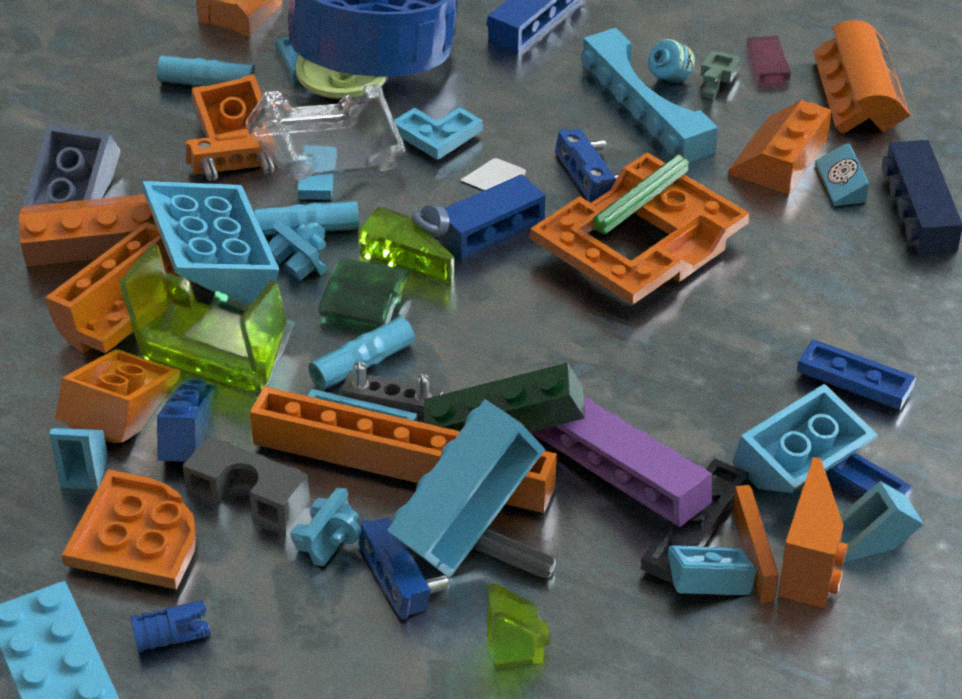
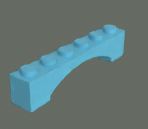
(675, 127)

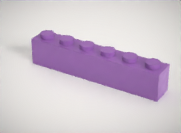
(633, 463)

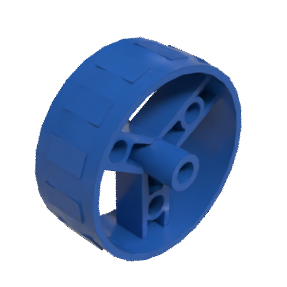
(373, 34)

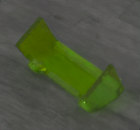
(201, 338)

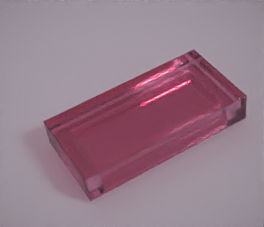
(768, 59)

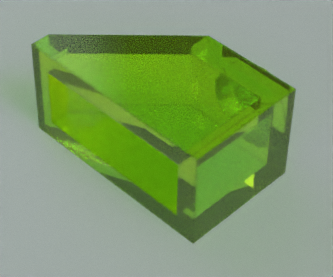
(514, 629)

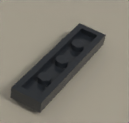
(701, 526)

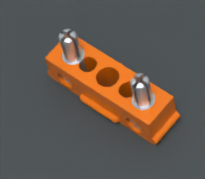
(225, 154)

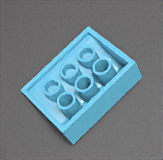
(212, 236)

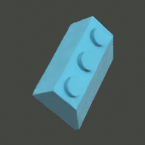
(783, 446)

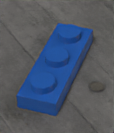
(856, 374)

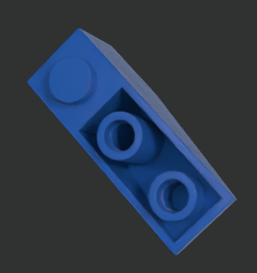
(184, 420)

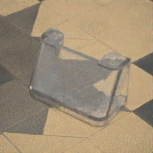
(327, 138)

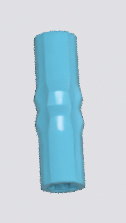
(199, 71)
(331, 216)
(366, 348)

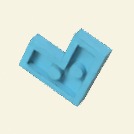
(439, 136)

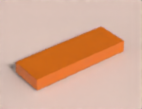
(755, 543)

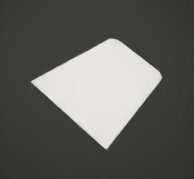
(492, 174)

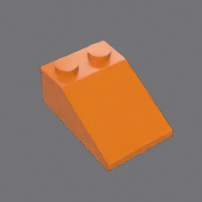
(114, 394)
(813, 544)

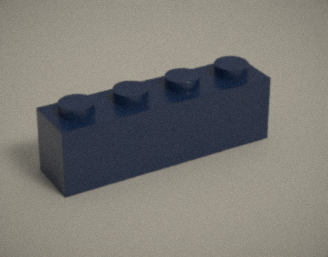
(922, 197)

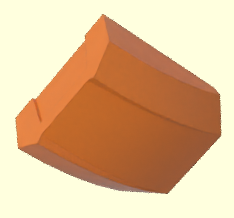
(236, 15)
(226, 105)

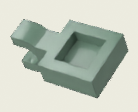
(718, 68)

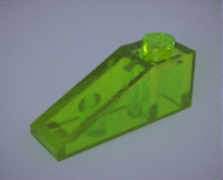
(400, 243)

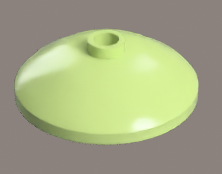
(332, 83)

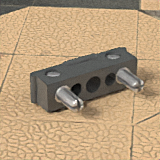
(389, 392)

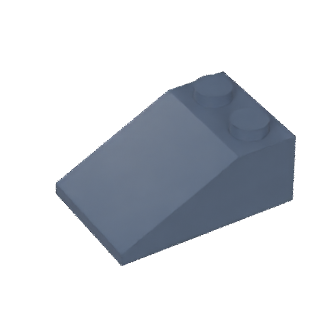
(72, 166)

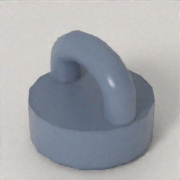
(432, 220)

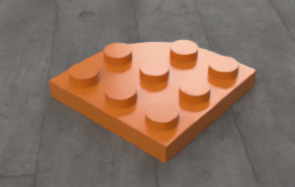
(134, 532)

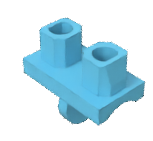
(302, 246)
(330, 526)

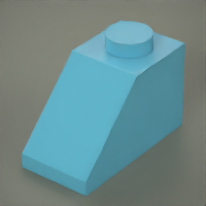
(79, 457)
(878, 522)

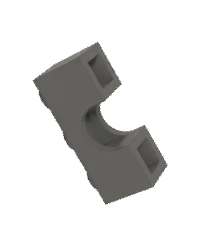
(221, 468)

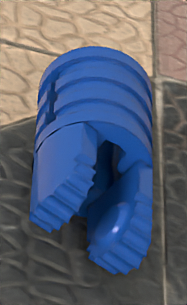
(170, 626)

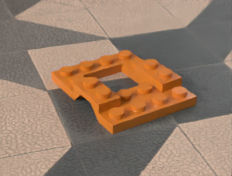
(686, 210)

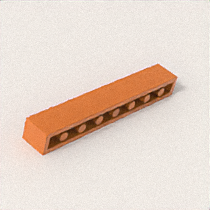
(372, 441)

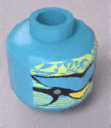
(671, 61)

